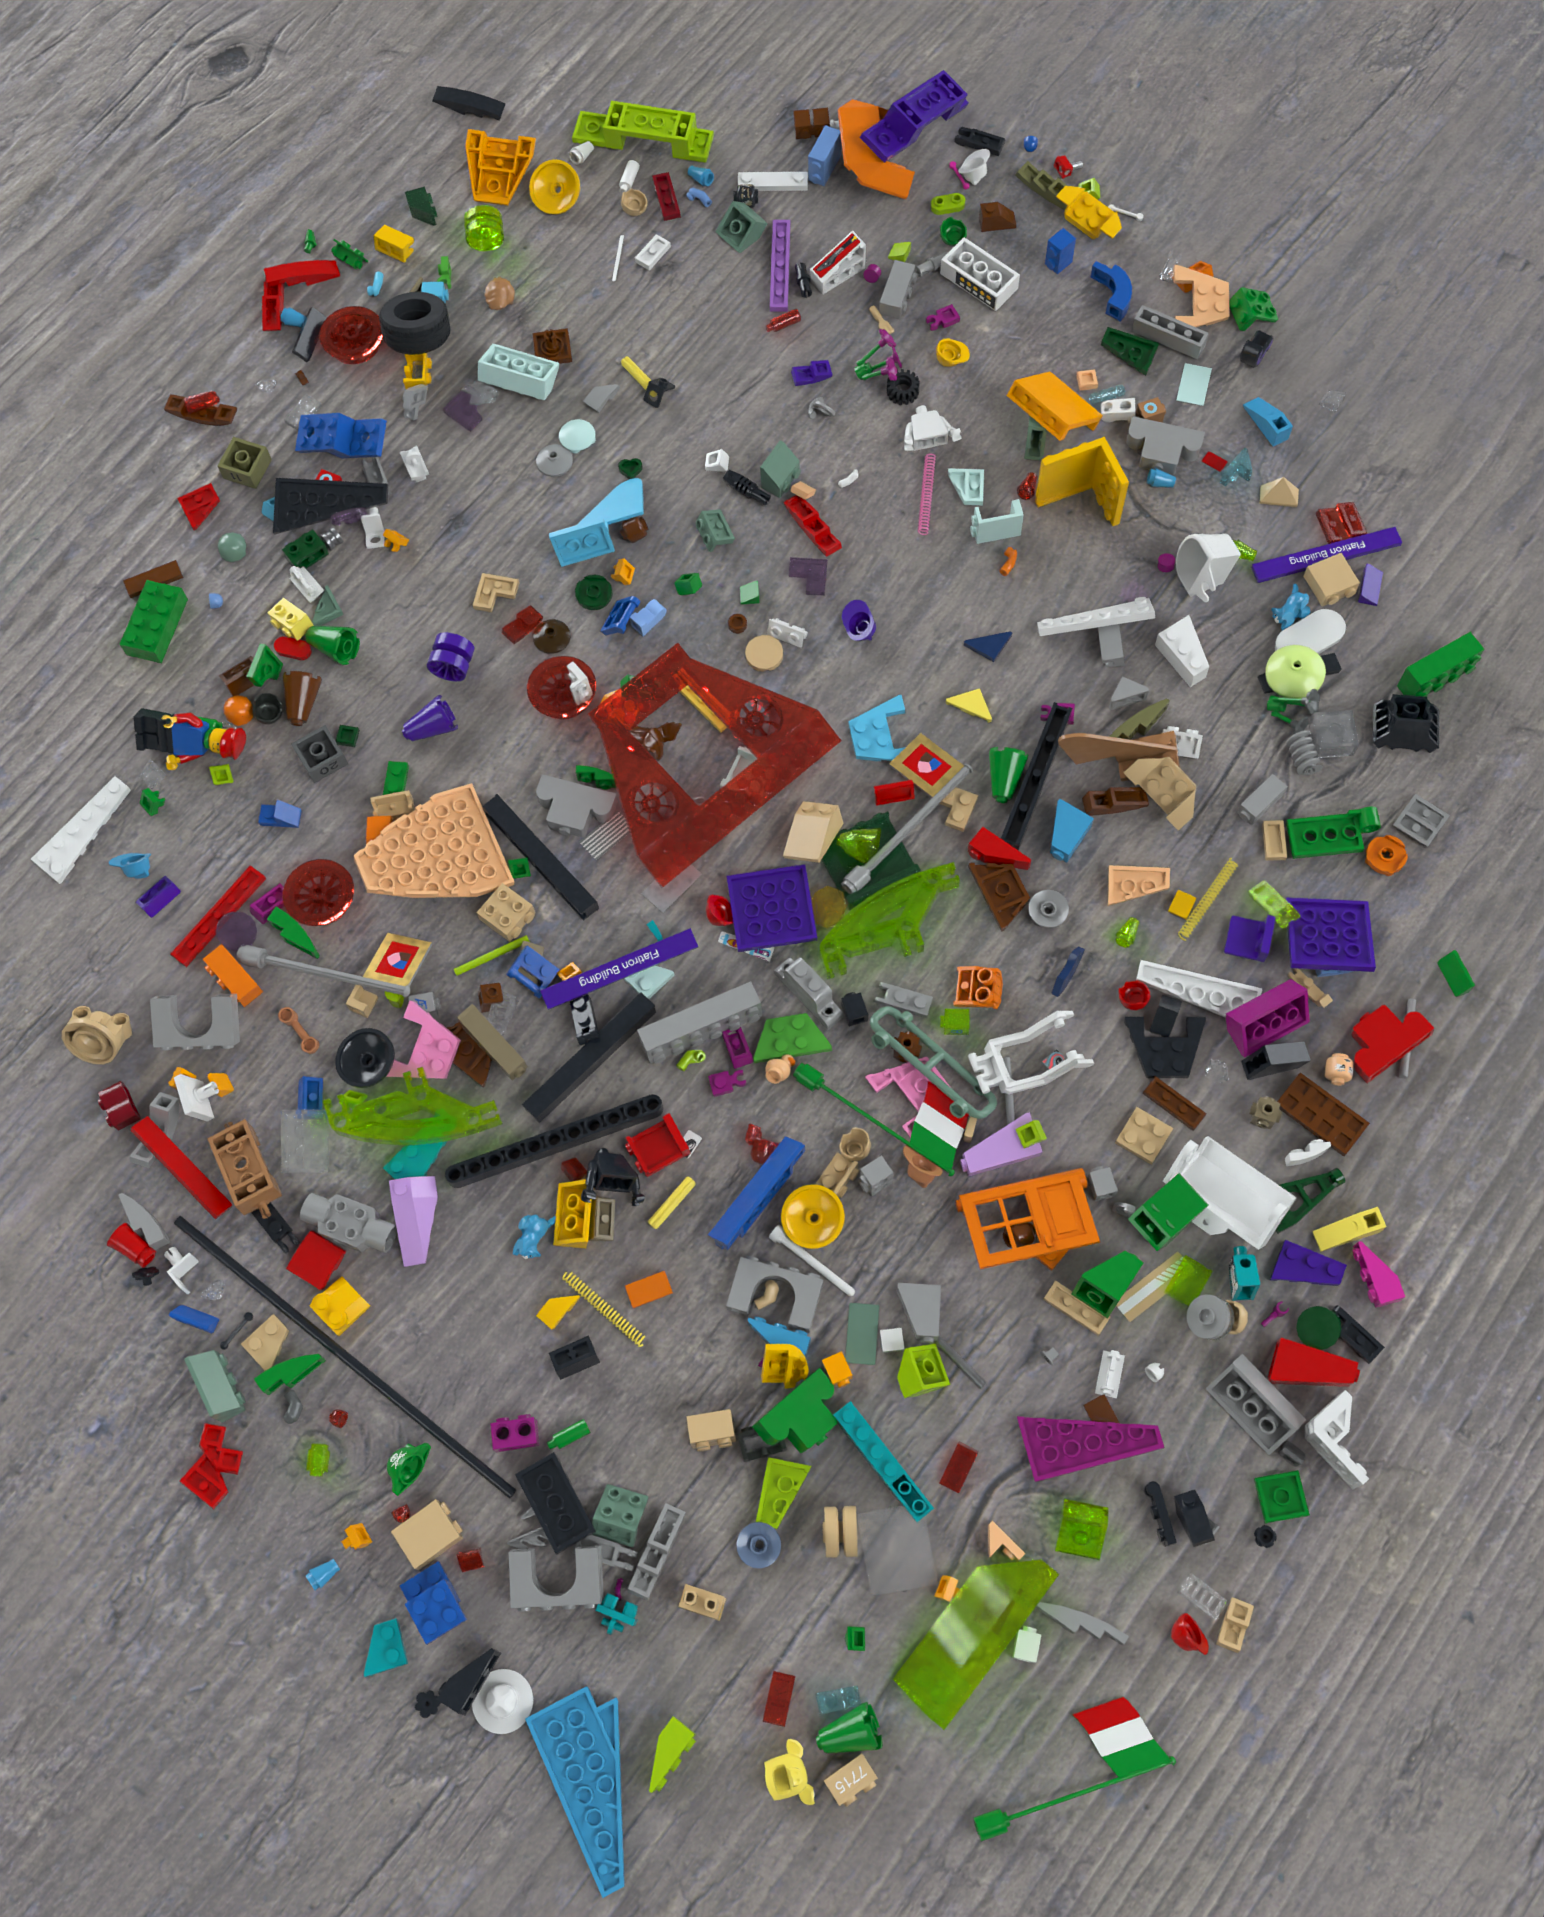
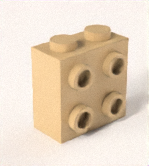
(1331, 579)
(506, 912)

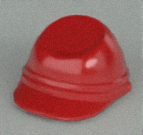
(719, 911)
(1188, 1635)

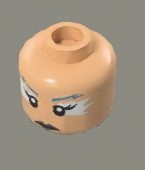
(1339, 1069)

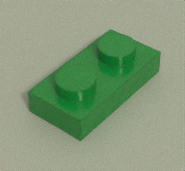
(396, 777)

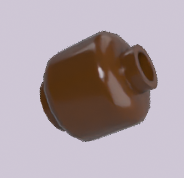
(634, 529)
(1022, 1234)

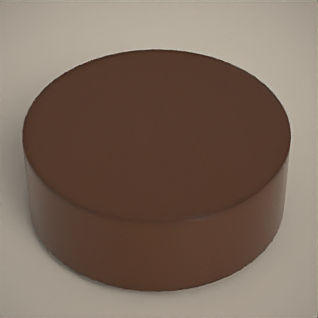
(737, 623)

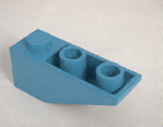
(1269, 420)
(779, 1335)

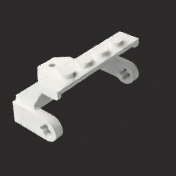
(1236, 1192)

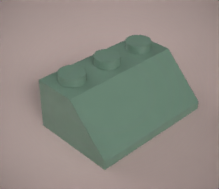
(216, 1385)

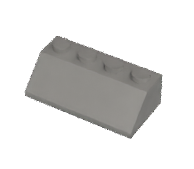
(1256, 1404)

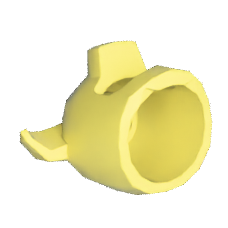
(787, 1775)

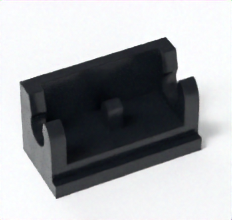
(574, 1357)

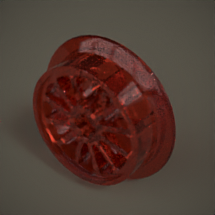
(353, 343)
(549, 669)
(307, 872)

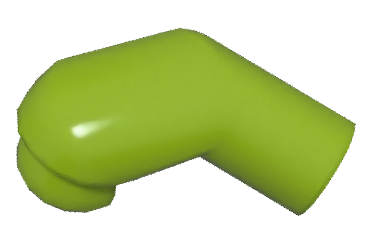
(690, 1057)

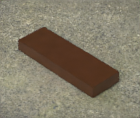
(163, 574)
(1174, 1103)

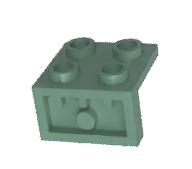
(619, 1515)

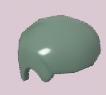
(232, 547)

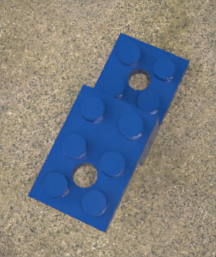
(340, 435)

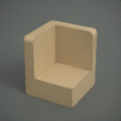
(361, 1001)

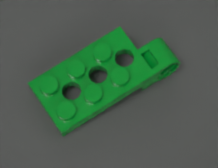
(1358, 820)

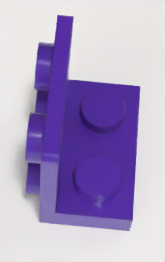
(1249, 937)

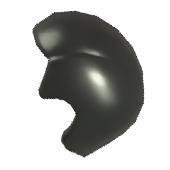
(267, 708)

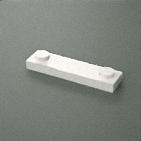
(775, 180)

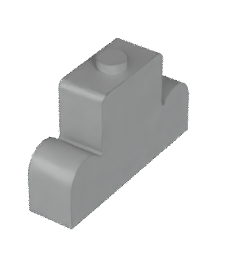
(1163, 444)
(574, 805)

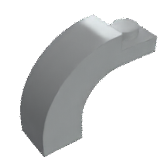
(164, 1113)

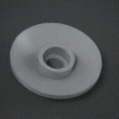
(554, 466)
(1048, 900)

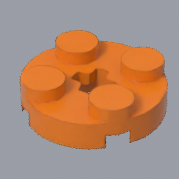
(1380, 864)

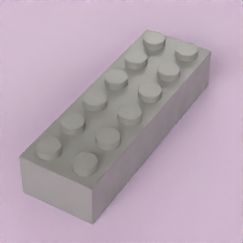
(700, 1023)

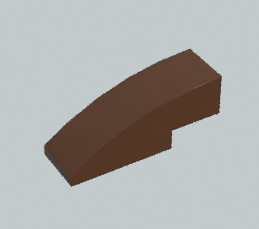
(1114, 800)

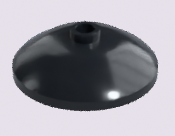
(357, 1051)

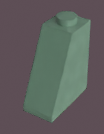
(1035, 440)

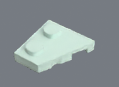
(968, 484)

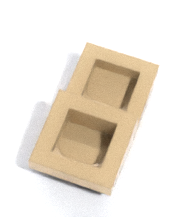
(1235, 1625)

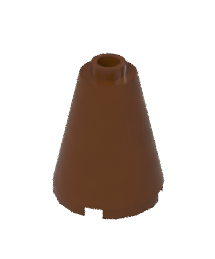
(300, 695)

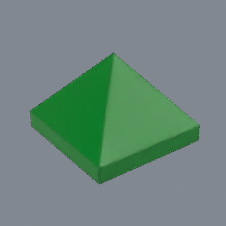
(519, 868)
(855, 1638)

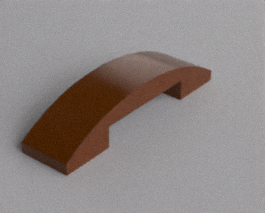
(212, 415)

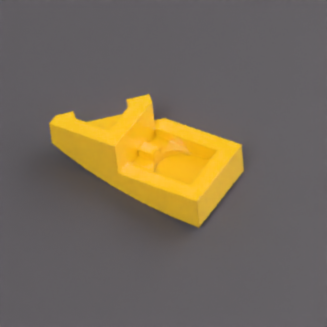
(555, 1310)

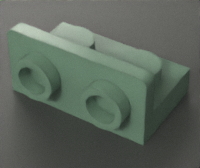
(714, 529)

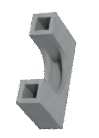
(169, 1033)
(752, 1274)
(528, 1592)

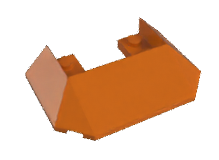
(871, 171)

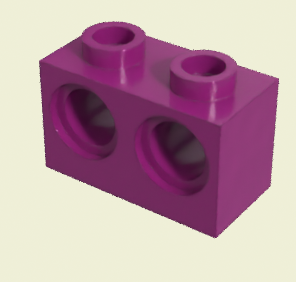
(514, 1440)

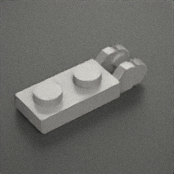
(610, 1551)

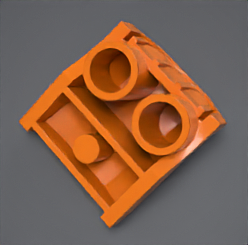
(978, 987)

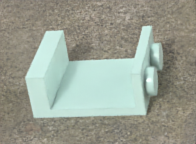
(997, 527)

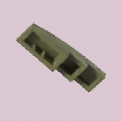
(1042, 183)
(1141, 721)

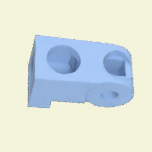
(647, 617)

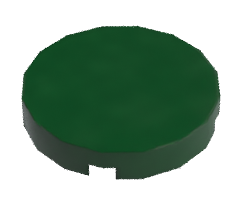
(593, 592)
(1318, 1327)

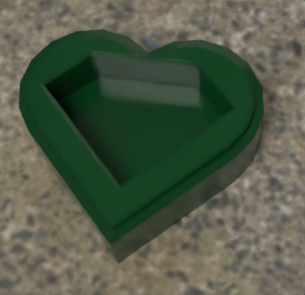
(630, 468)

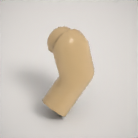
(770, 1295)

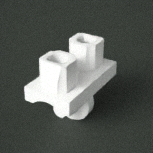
(414, 464)

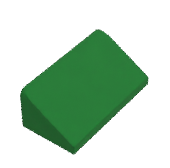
(1456, 974)

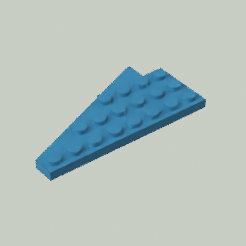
(584, 1764)

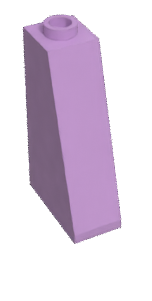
(999, 1149)

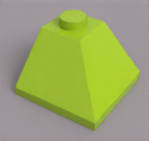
(921, 1371)

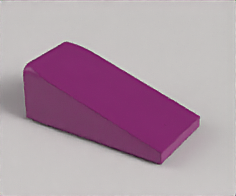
(265, 905)
(737, 1048)

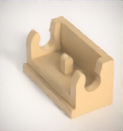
(393, 804)

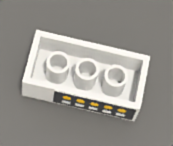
(979, 274)

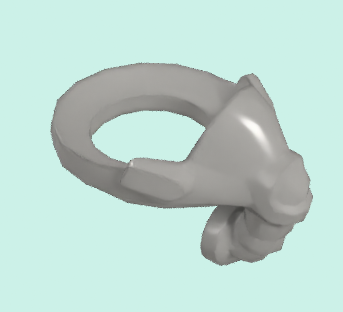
(818, 403)

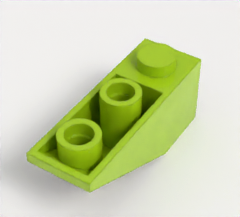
(670, 1745)

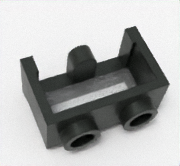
(754, 1447)

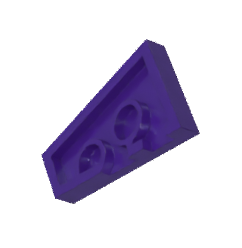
(1304, 1265)

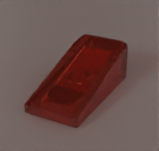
(958, 1467)

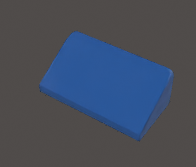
(310, 1093)
(194, 1318)

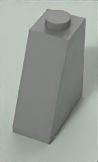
(922, 1309)

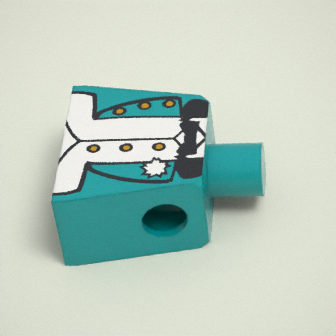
(1243, 1275)

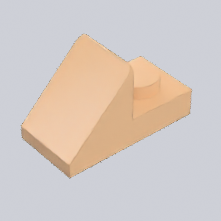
(998, 1538)

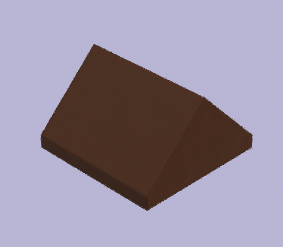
(236, 679)

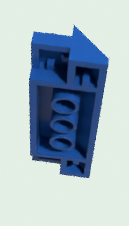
(757, 1193)

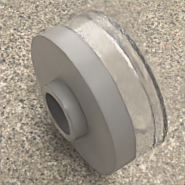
(1210, 1317)

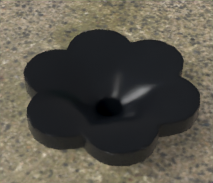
(145, 1274)

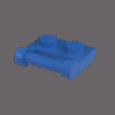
(620, 615)
(534, 965)

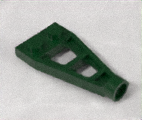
(1322, 1180)

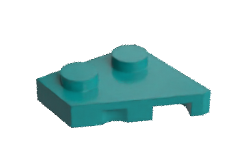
(385, 1649)

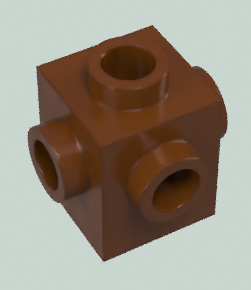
(910, 1040)

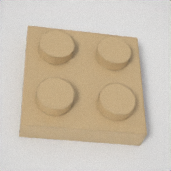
(1144, 1135)

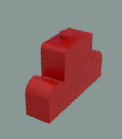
(1386, 1040)

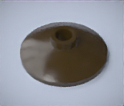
(551, 643)

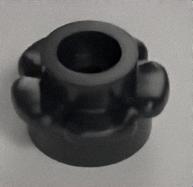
(1265, 1530)

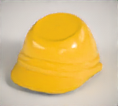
(951, 352)

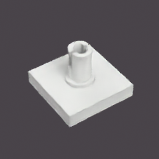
(195, 1096)

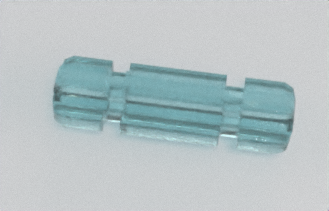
(1107, 394)

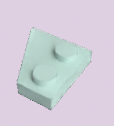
(649, 980)

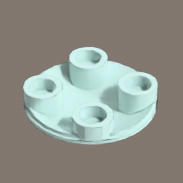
(577, 435)

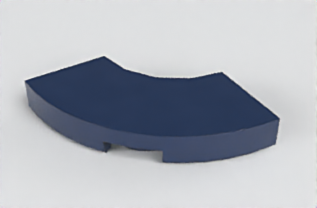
(1068, 971)

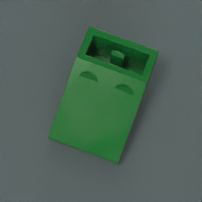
(1168, 1212)

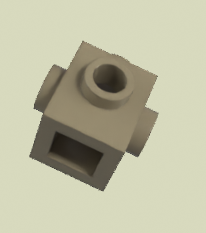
(1260, 1113)

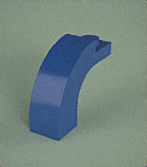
(1119, 284)

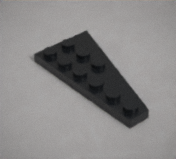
(314, 501)

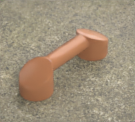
(290, 1017)

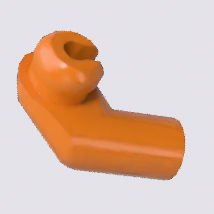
(1010, 563)

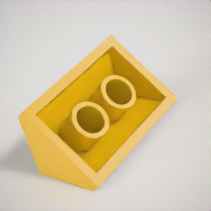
(572, 1216)

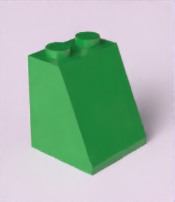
(1106, 1283)

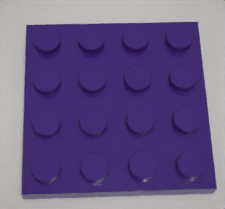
(771, 908)
(1331, 935)

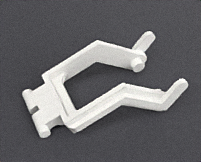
(995, 1072)

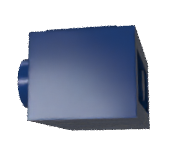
(1060, 251)

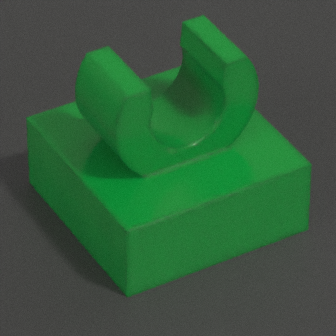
(150, 801)

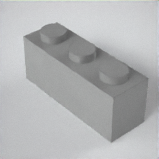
(897, 289)

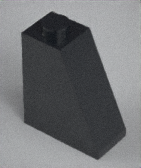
(1275, 1059)

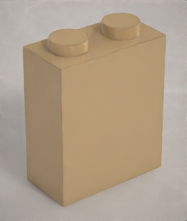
(428, 1534)

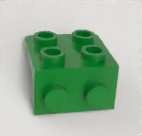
(1251, 305)

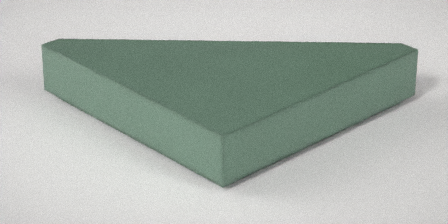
(326, 609)

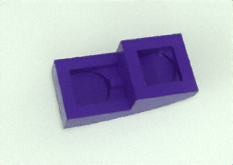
(811, 374)

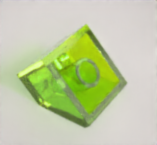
(1082, 1529)

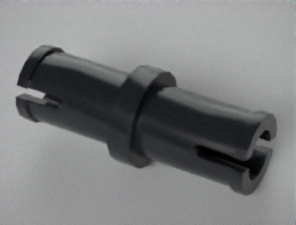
(803, 280)

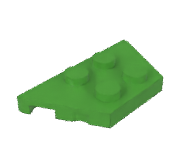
(792, 1036)

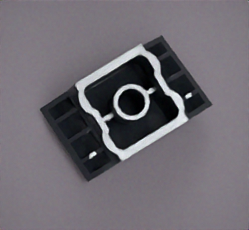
(1406, 723)

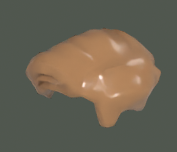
(499, 293)

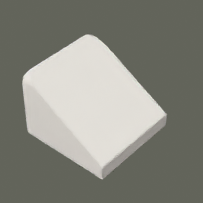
(717, 461)

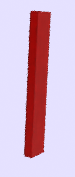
(206, 927)
(181, 1167)

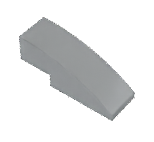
(144, 1223)

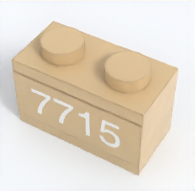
(851, 1780)

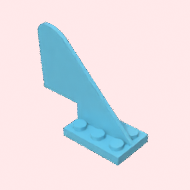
(591, 534)

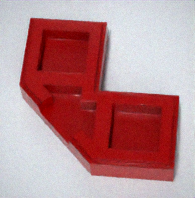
(220, 1458)

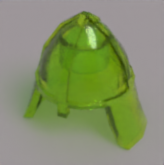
(860, 843)

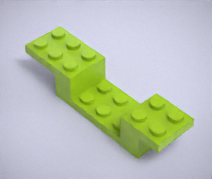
(645, 123)

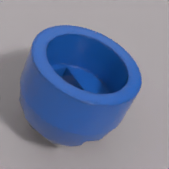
(1030, 143)

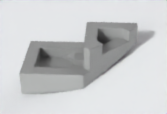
(600, 395)

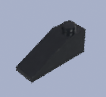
(465, 1685)

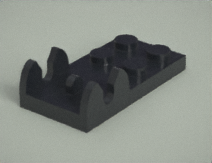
(555, 1503)

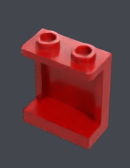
(657, 1146)

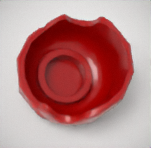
(1134, 995)

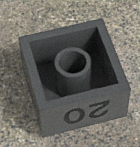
(319, 753)

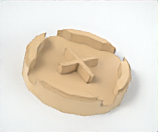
(764, 653)

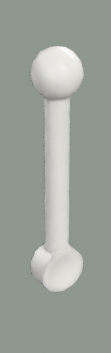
(1139, 217)

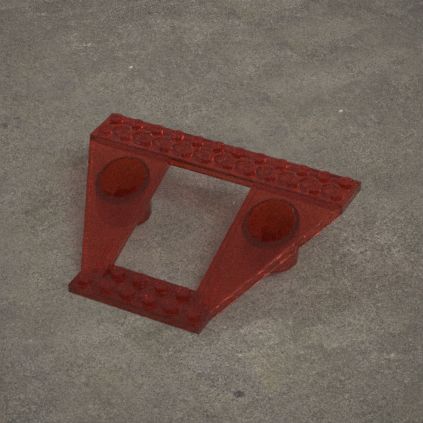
(687, 831)

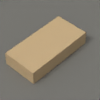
(1274, 840)

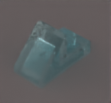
(1239, 466)

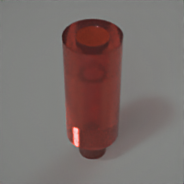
(783, 321)

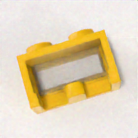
(417, 370)

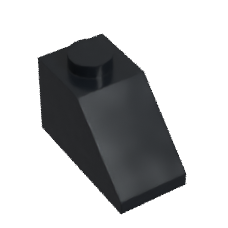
(1193, 1518)

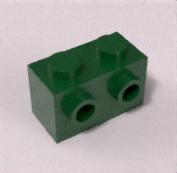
(305, 550)

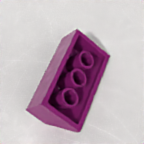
(1268, 1017)

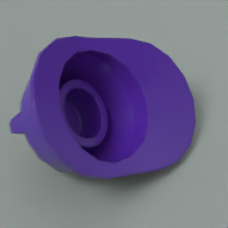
(858, 620)

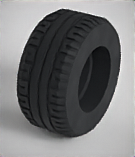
(414, 323)

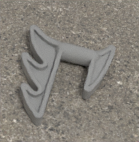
(531, 1537)

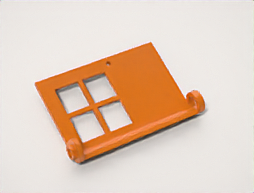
(1055, 1207)

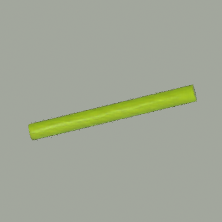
(490, 956)

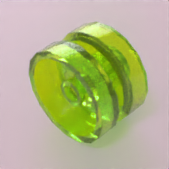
(483, 228)

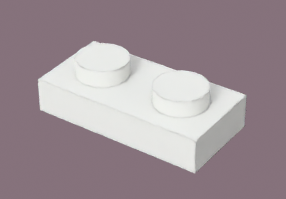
(652, 252)

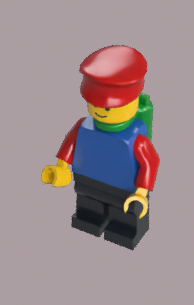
(185, 736)

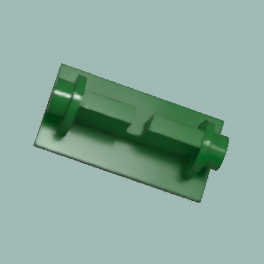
(343, 250)

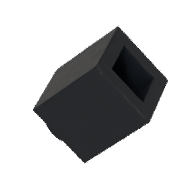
(854, 1008)

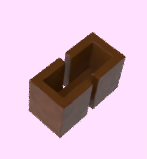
(803, 126)

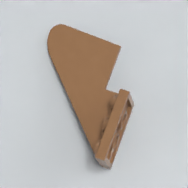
(1091, 747)

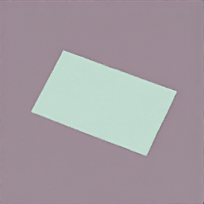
(1194, 384)

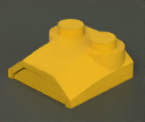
(339, 1305)

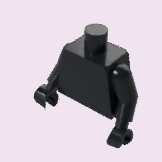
(613, 1174)

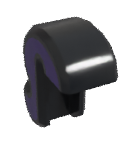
(1256, 348)

